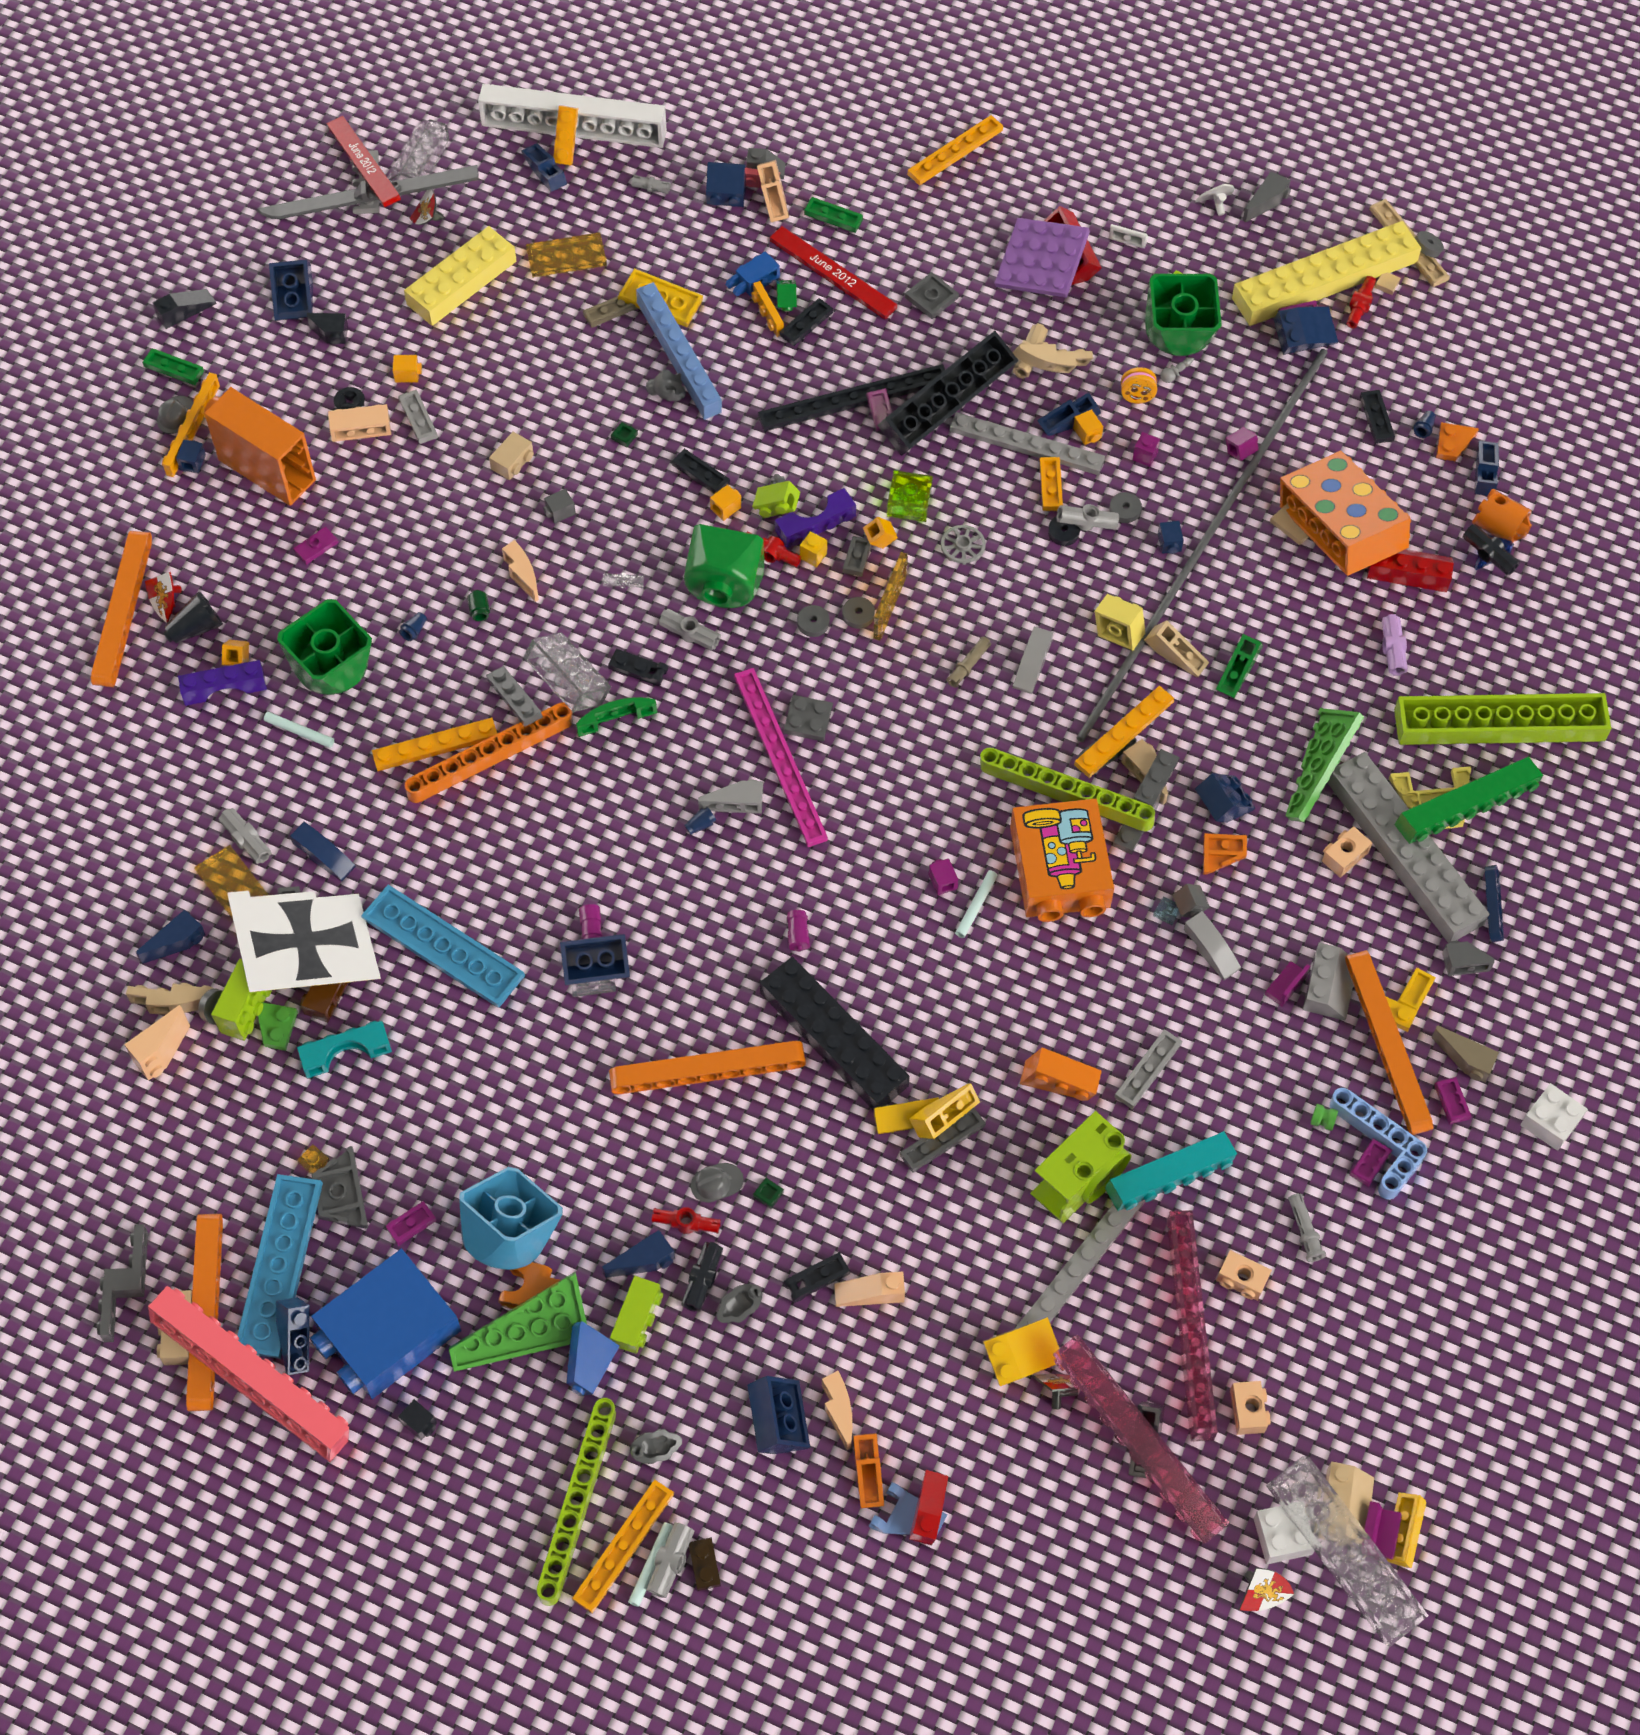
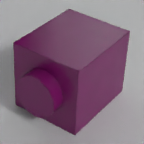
(1242, 443)
(1146, 449)
(943, 876)

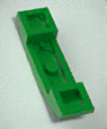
(615, 709)

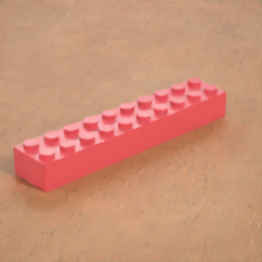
(249, 1373)

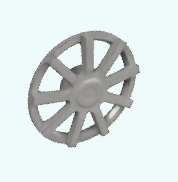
(963, 544)

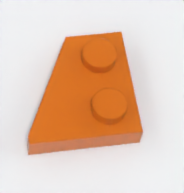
(1454, 440)
(1222, 850)

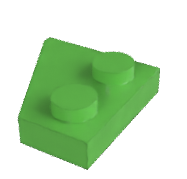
(276, 1025)

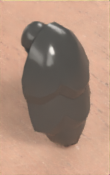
(739, 1303)
(655, 1446)

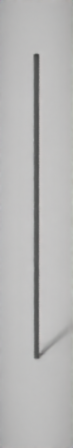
(1202, 544)

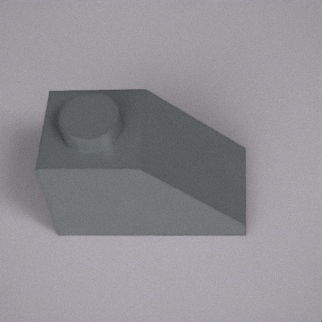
(758, 156)
(1465, 958)

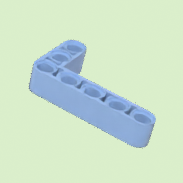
(1390, 1130)

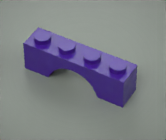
(793, 528)
(200, 685)

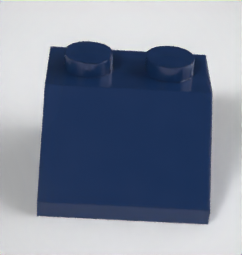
(725, 184)

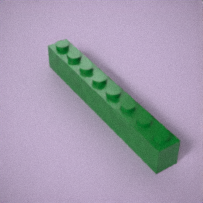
(1468, 800)

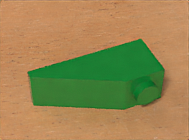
(1239, 665)

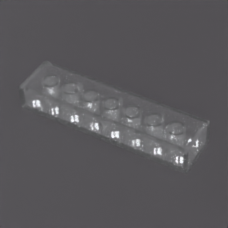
(1347, 1550)

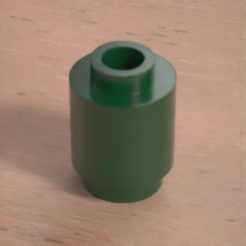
(478, 605)

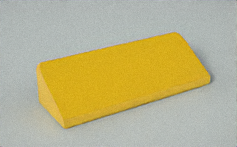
(896, 1117)
(1412, 1511)

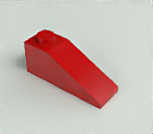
(929, 1508)

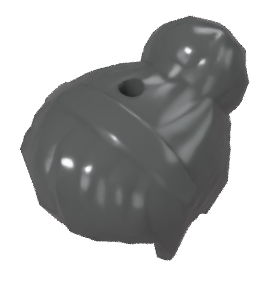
(666, 386)

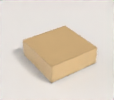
(1387, 283)

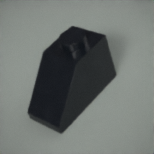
(329, 326)

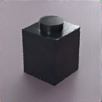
(418, 1420)

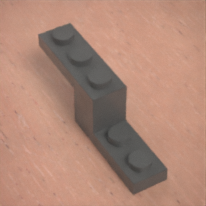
(1150, 794)
(123, 1283)

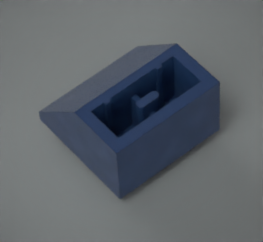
(1224, 797)

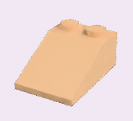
(158, 1043)

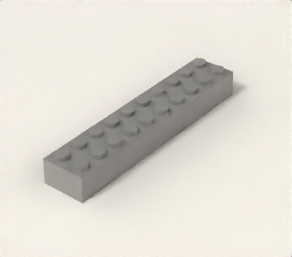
(1419, 864)

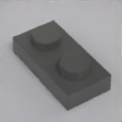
(857, 556)

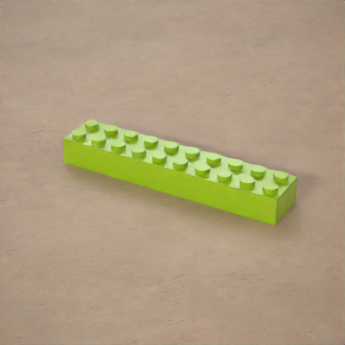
(1502, 718)

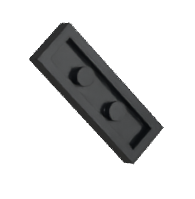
(806, 322)
(1377, 416)
(700, 471)

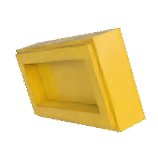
(1416, 989)

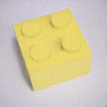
(1120, 621)

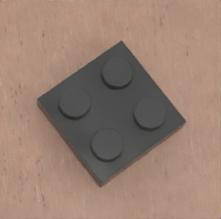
(931, 295)
(808, 718)

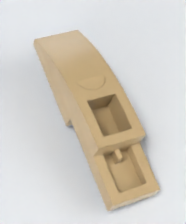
(1048, 358)
(163, 1001)

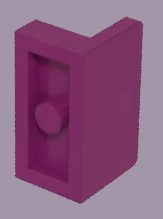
(1287, 983)
(1383, 1528)

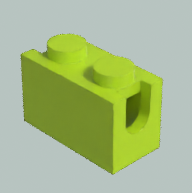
(776, 499)

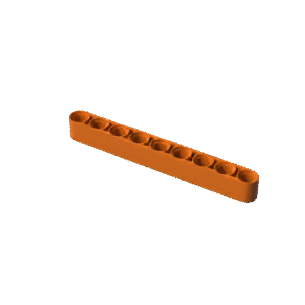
(121, 609)
(481, 760)
(1389, 1042)
(707, 1067)
(205, 1294)

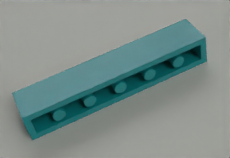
(1171, 1171)

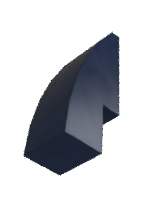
(544, 167)
(1063, 417)
(1486, 467)
(322, 851)

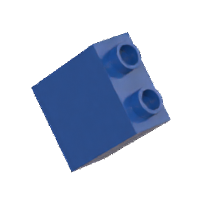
(384, 1325)

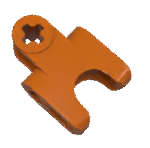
(536, 1280)

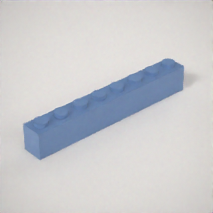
(679, 351)

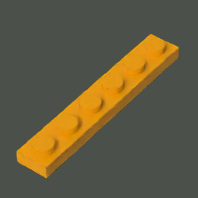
(955, 150)
(192, 422)
(1124, 731)
(433, 744)
(623, 1546)

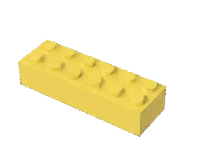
(460, 275)

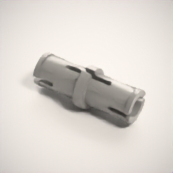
(651, 184)

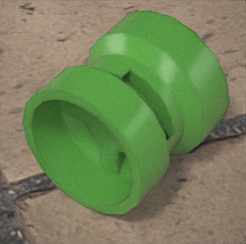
(1324, 1117)

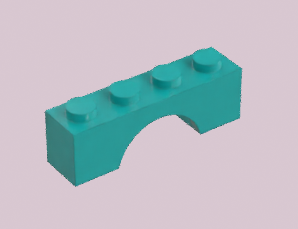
(318, 1055)

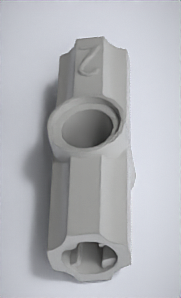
(1087, 517)
(699, 634)
(245, 835)
(670, 1560)

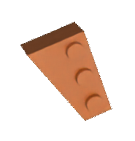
(1060, 1075)

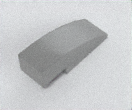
(1033, 660)
(1212, 945)

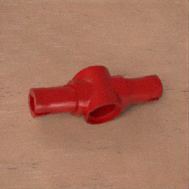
(1361, 302)
(775, 550)
(697, 1223)

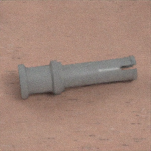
(1309, 1236)

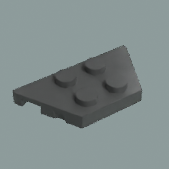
(341, 1191)

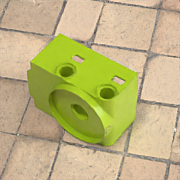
(1081, 1167)

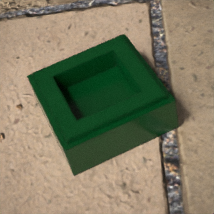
(624, 434)
(768, 1193)

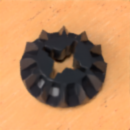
(350, 394)

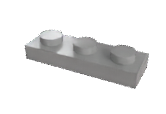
(418, 416)

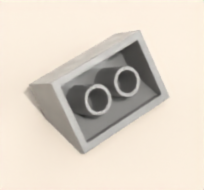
(1329, 983)

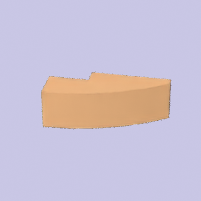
(773, 191)
(520, 568)
(838, 1407)

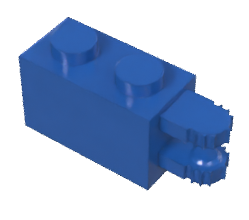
(760, 268)

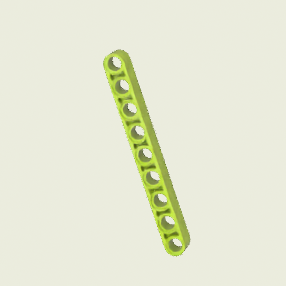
(1060, 781)
(576, 1512)

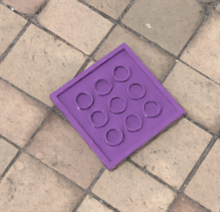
(1042, 257)

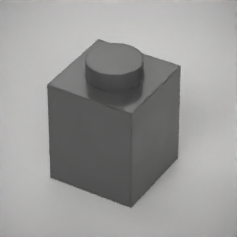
(559, 506)
(1190, 900)

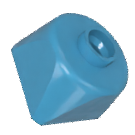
(507, 1219)

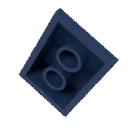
(291, 289)
(1305, 329)

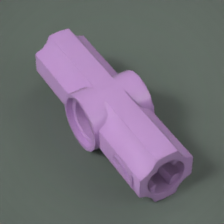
(1394, 645)

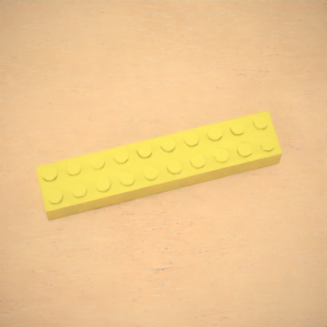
(1326, 272)

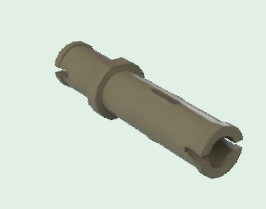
(964, 668)

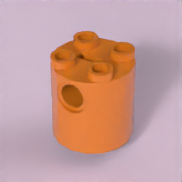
(1503, 517)

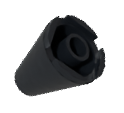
(192, 620)

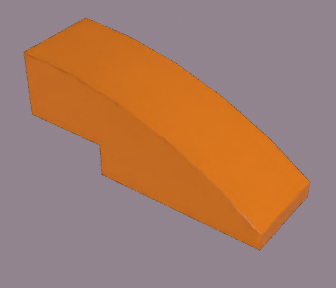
(868, 1470)

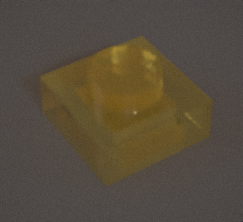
(313, 1159)

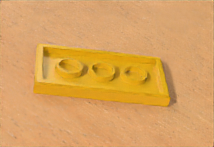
(679, 300)

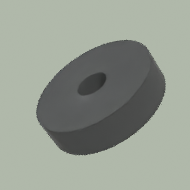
(1429, 244)
(1126, 500)
(855, 620)
(809, 628)
(208, 1004)

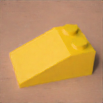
(1022, 1351)

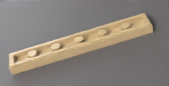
(1426, 265)

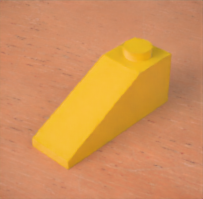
(944, 1112)

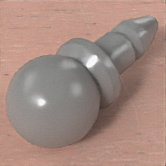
(1169, 374)

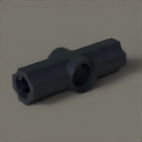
(1491, 549)
(702, 1276)

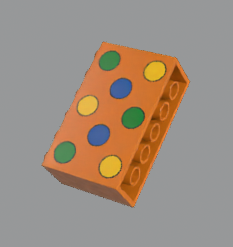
(1345, 512)

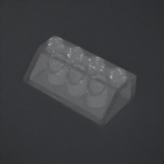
(421, 151)

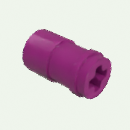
(590, 921)
(797, 930)

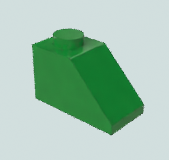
(786, 294)

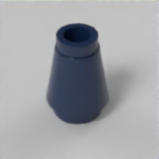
(1425, 425)
(413, 626)
(701, 820)

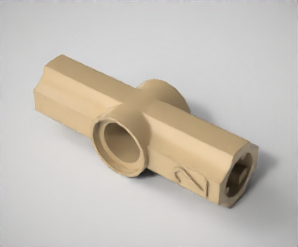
(1036, 335)

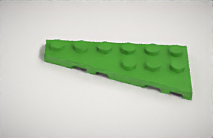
(1321, 757)
(529, 1328)

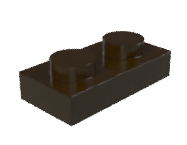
(704, 1564)

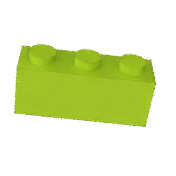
(636, 1314)

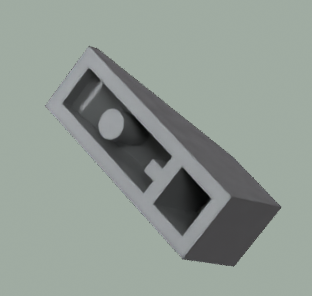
(1268, 196)

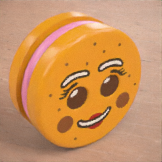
(1138, 385)

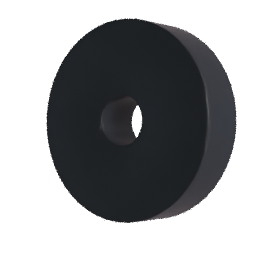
(1060, 537)

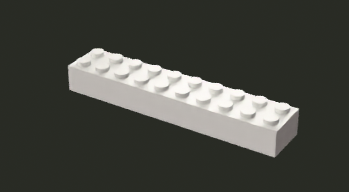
(597, 117)

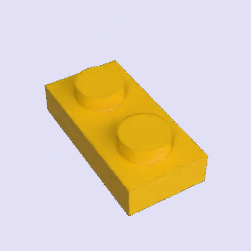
(1402, 1014)

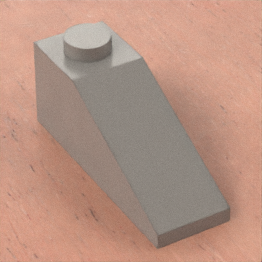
(737, 798)

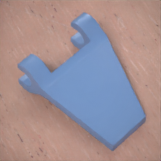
(902, 1515)

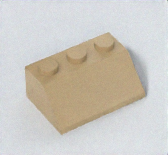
(1353, 1488)

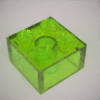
(909, 496)

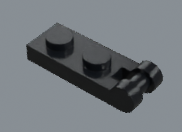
(637, 667)
(817, 1277)

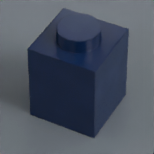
(191, 456)
(1170, 537)

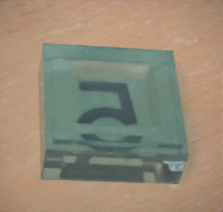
(1167, 911)

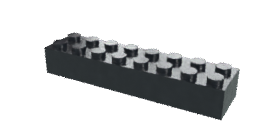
(947, 393)
(834, 1034)

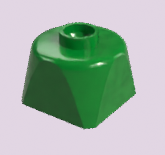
(1182, 312)
(724, 566)
(326, 648)

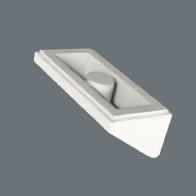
(1128, 236)

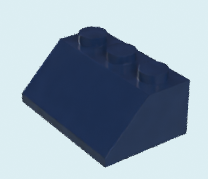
(595, 959)
(778, 1415)

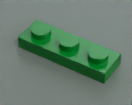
(833, 214)
(173, 366)

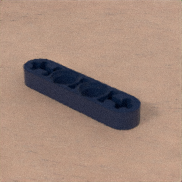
(1494, 903)

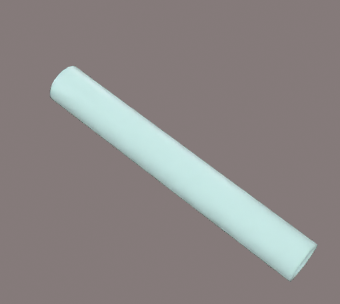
(299, 729)
(976, 904)
(649, 1567)

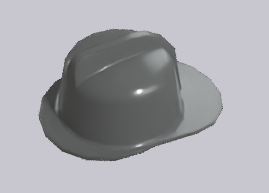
(173, 413)
(716, 1182)

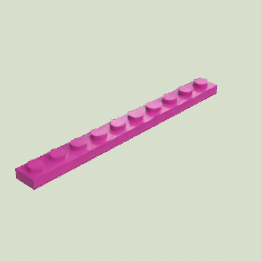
(781, 757)

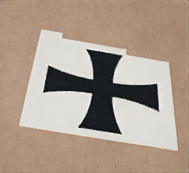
(302, 940)

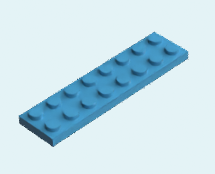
(443, 946)
(279, 1260)

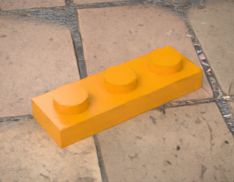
(565, 135)
(767, 308)
(1051, 483)

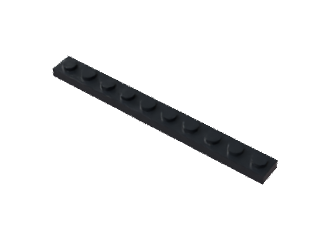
(846, 398)

